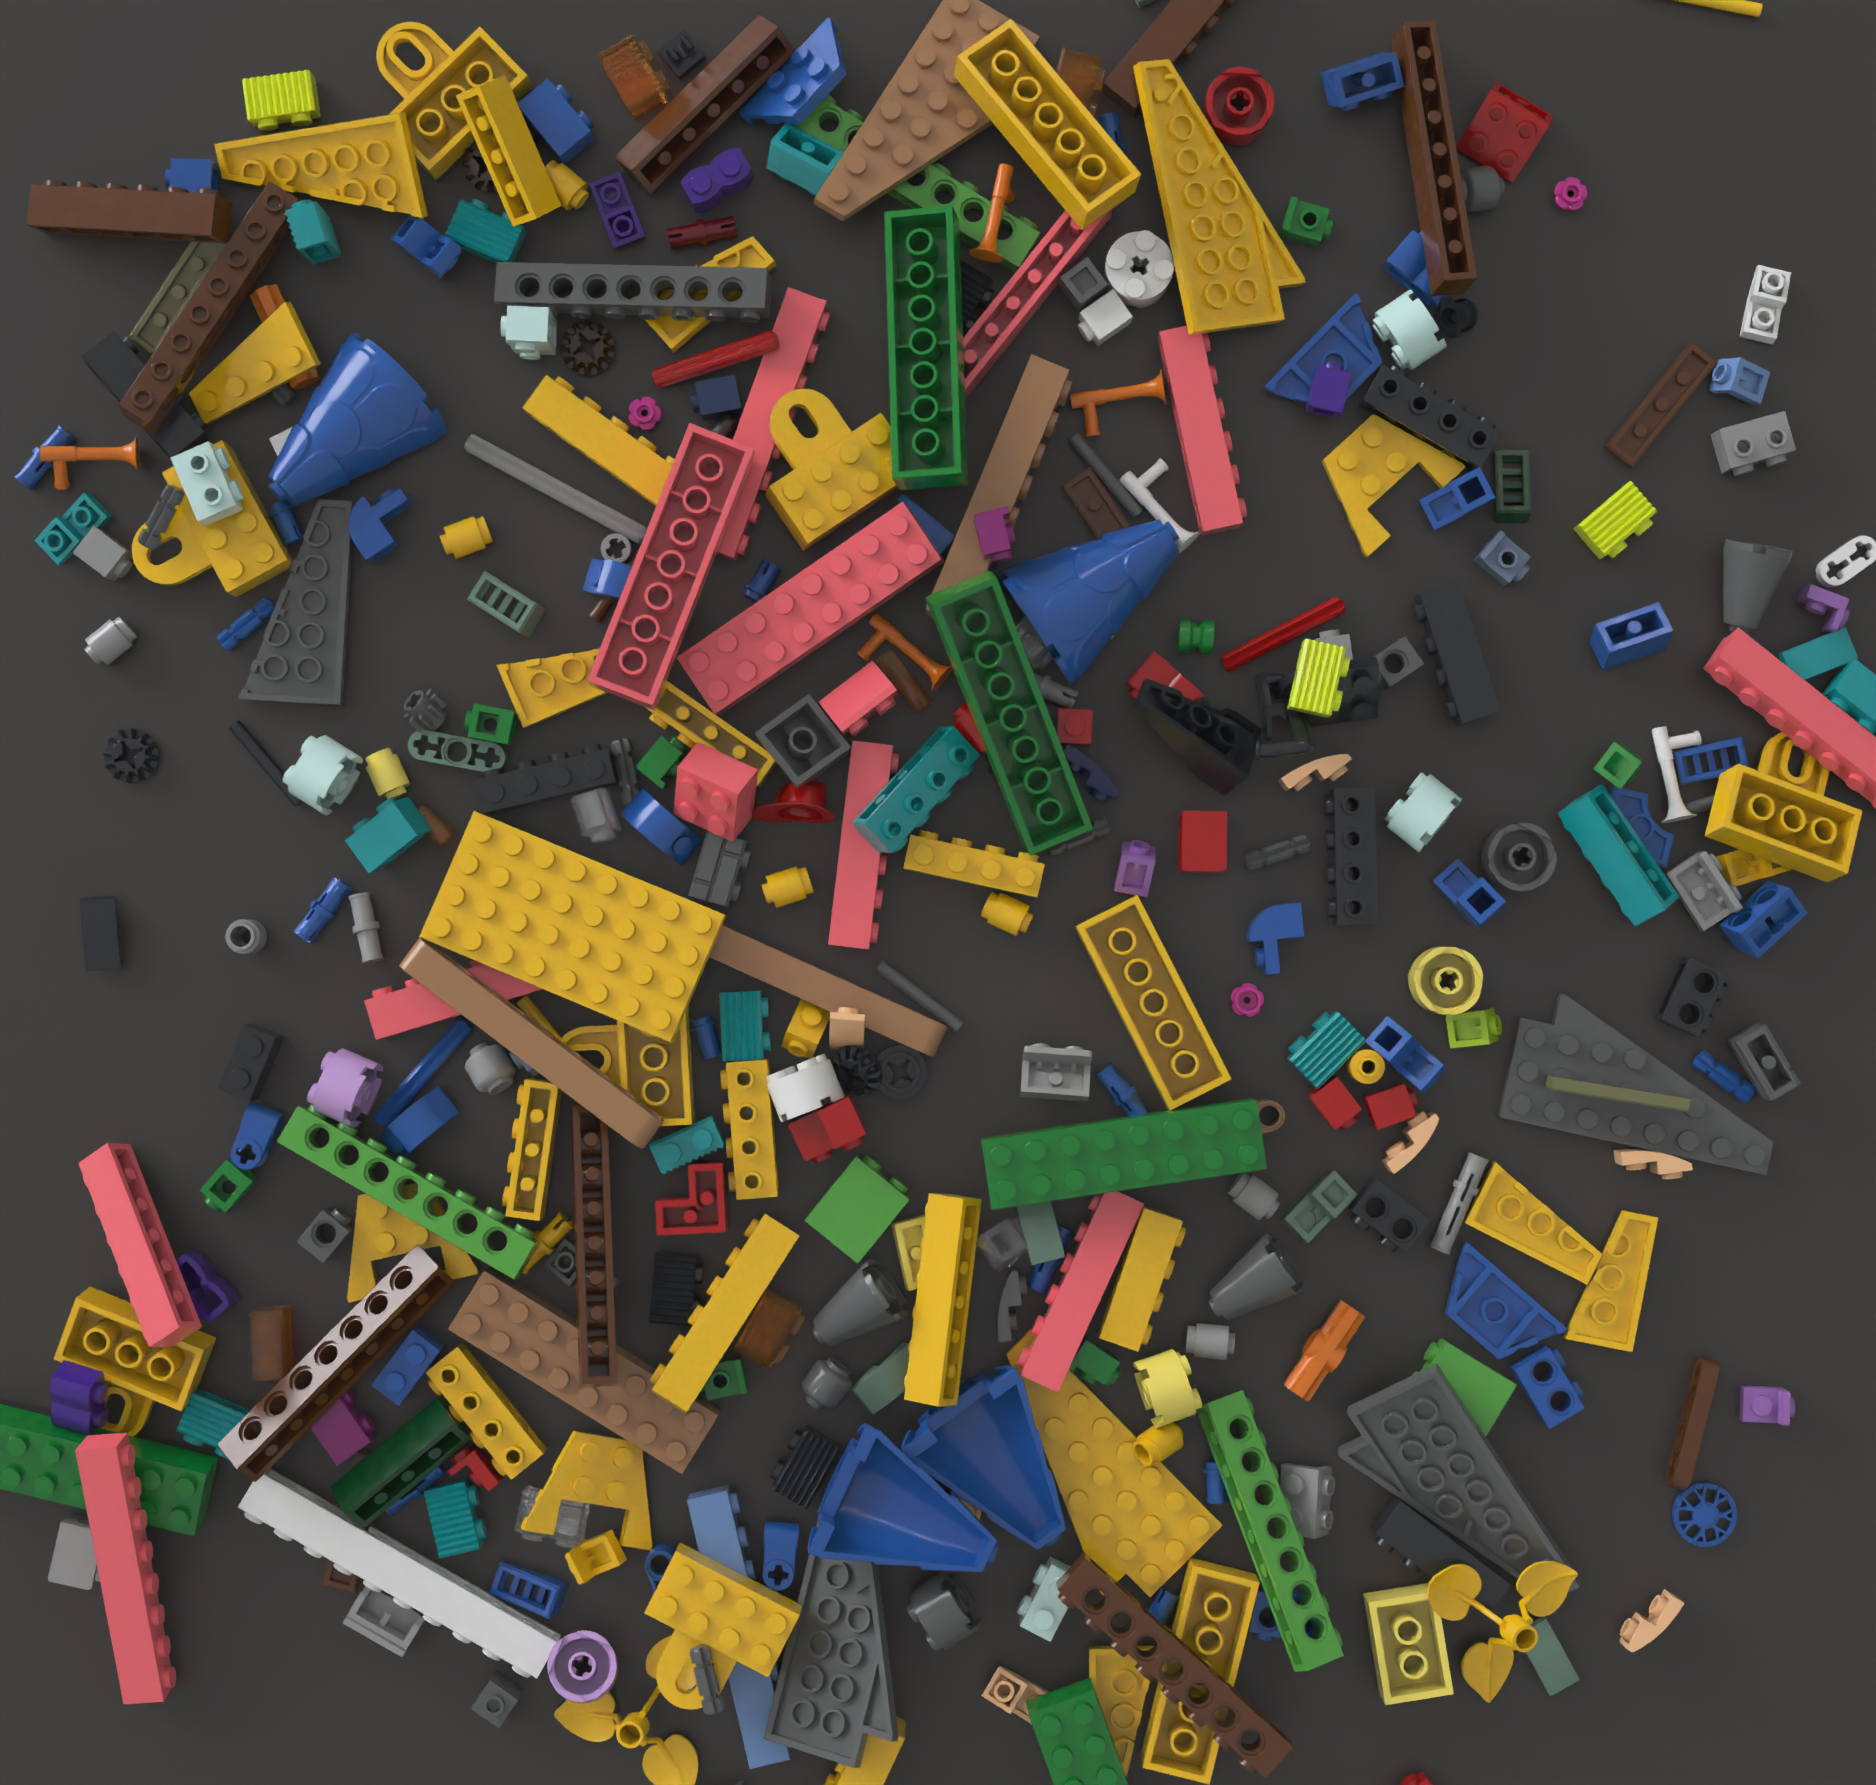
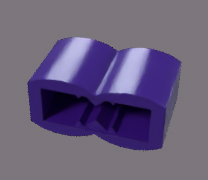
(710, 183)
(209, 1293)
(78, 1398)

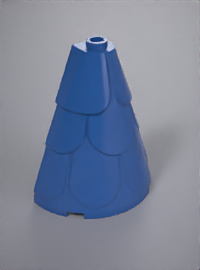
(354, 424)
(1089, 589)
(992, 1456)
(895, 1513)

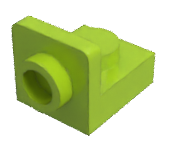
(1473, 1028)

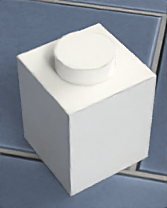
(1104, 318)

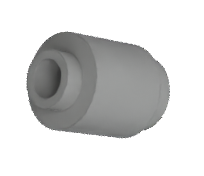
(110, 641)
(236, 936)
(1254, 1196)
(1210, 1341)

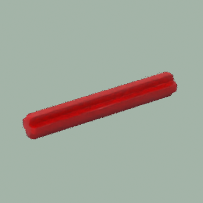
(715, 359)
(1283, 634)

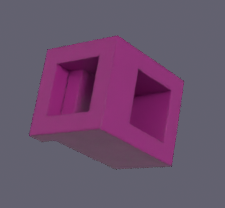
(994, 534)

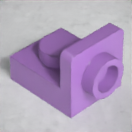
(1822, 601)
(1135, 868)
(1766, 1405)

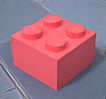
(715, 791)

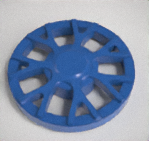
(1704, 1514)

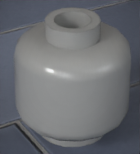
(490, 1068)

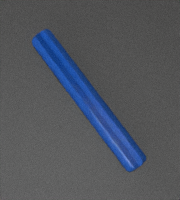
(422, 1072)

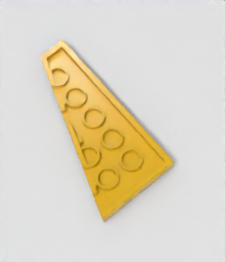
(342, 162)

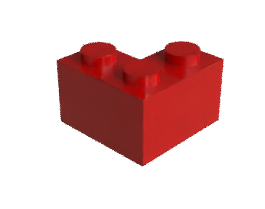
(829, 1128)
(703, 1209)

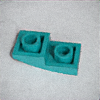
(67, 531)
(1820, 654)

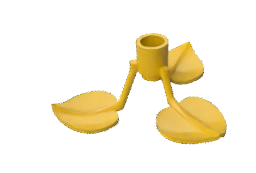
(1488, 1665)
(663, 1763)

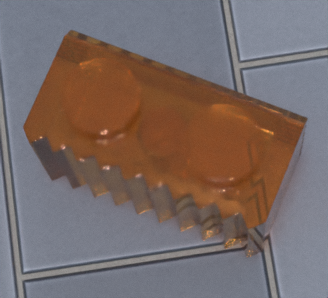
(1081, 75)
(634, 77)
(768, 1329)
(271, 1343)

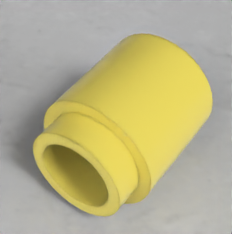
(387, 774)

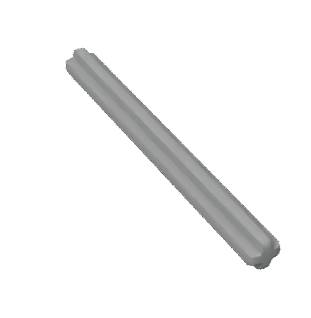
(555, 488)

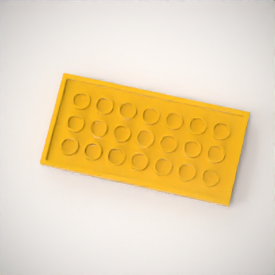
(573, 926)

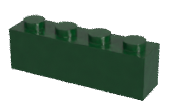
(399, 1463)

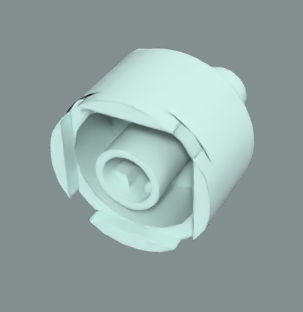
(1409, 331)
(323, 773)
(1423, 811)

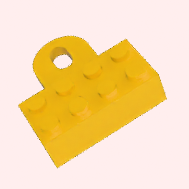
(429, 94)
(832, 473)
(240, 547)
(1785, 815)
(645, 1065)
(109, 1338)
(720, 1610)

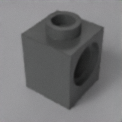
(1083, 284)
(1407, 657)
(315, 1243)
(497, 1699)

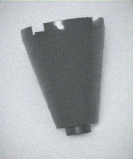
(1750, 581)
(1257, 1280)
(861, 1306)

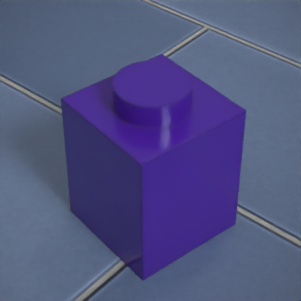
(1328, 390)

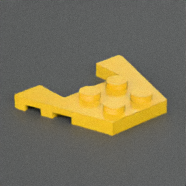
(1371, 464)
(387, 1233)
(598, 1473)

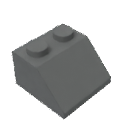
(803, 742)

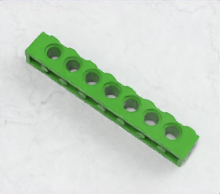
(937, 178)
(300, 1138)
(1265, 1550)

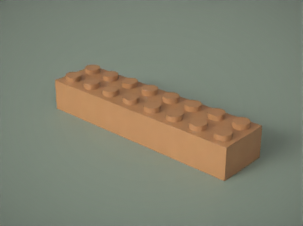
(1009, 464)
(543, 1347)

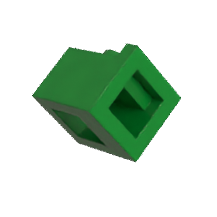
(1296, 230)
(476, 722)
(662, 760)
(1619, 765)
(214, 1189)
(1095, 1363)
(735, 1373)

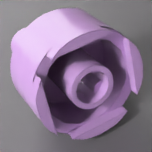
(345, 1087)
(574, 1649)

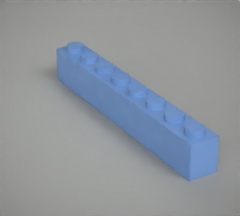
(723, 1540)

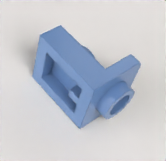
(1740, 379)

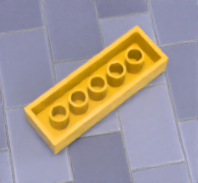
(1046, 124)
(1153, 1002)
(1214, 1623)

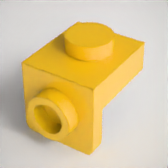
(805, 1029)
(595, 1556)

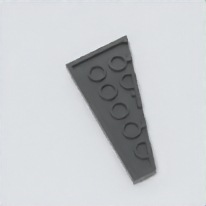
(308, 627)

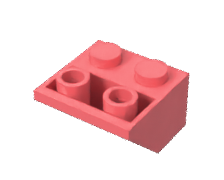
(859, 699)

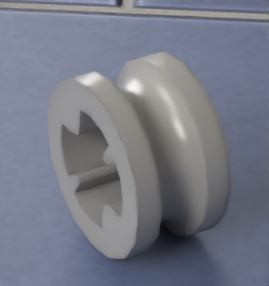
(606, 546)

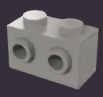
(1753, 442)

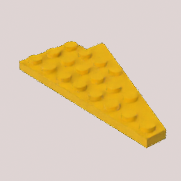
(1218, 234)
(1123, 1512)

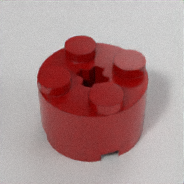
(1255, 98)

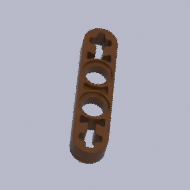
(1692, 1423)

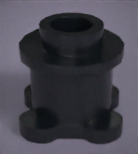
(1456, 316)

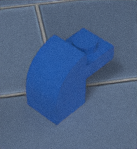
(426, 245)
(1458, 499)
(368, 523)
(606, 578)
(661, 827)
(1471, 896)
(1273, 924)
(1405, 1055)
(419, 1123)

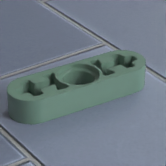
(434, 738)

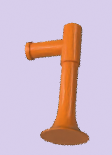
(1001, 195)
(1090, 399)
(61, 454)
(885, 630)

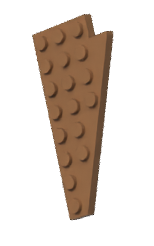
(918, 114)

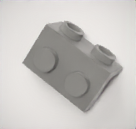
(1704, 889)
(1056, 1072)
(1309, 1495)

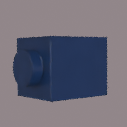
(717, 397)

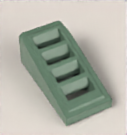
(526, 613)

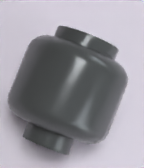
(1481, 188)
(827, 1384)

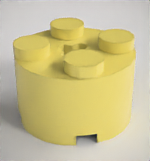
(1464, 984)
(1166, 1387)

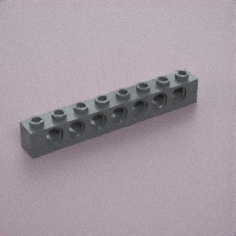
(516, 278)

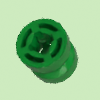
(1193, 636)

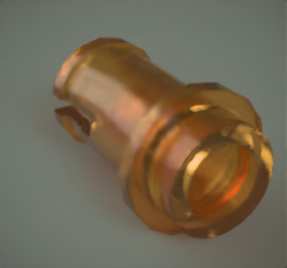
(441, 832)

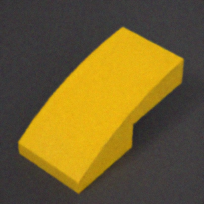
(1742, 867)

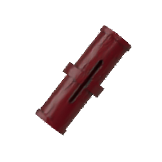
(702, 232)

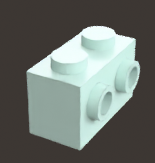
(530, 331)
(208, 483)
(1043, 1610)

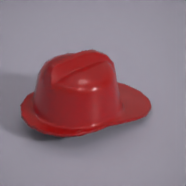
(797, 805)

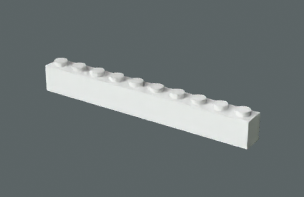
(400, 1572)

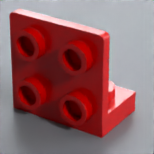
(1504, 131)

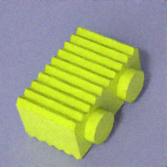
(281, 100)
(1616, 520)
(1317, 678)

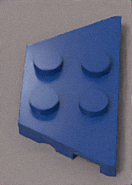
(801, 81)
(1342, 341)
(1495, 1307)

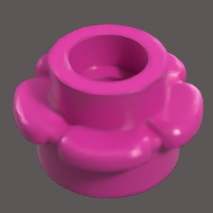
(1561, 194)
(644, 422)
(1256, 1000)

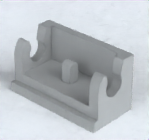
(384, 1621)

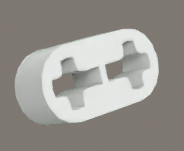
(1842, 555)

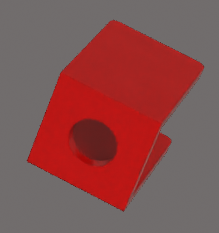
(1202, 841)

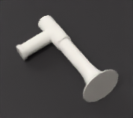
(1139, 490)
(1664, 746)

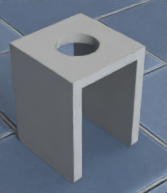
(74, 1554)

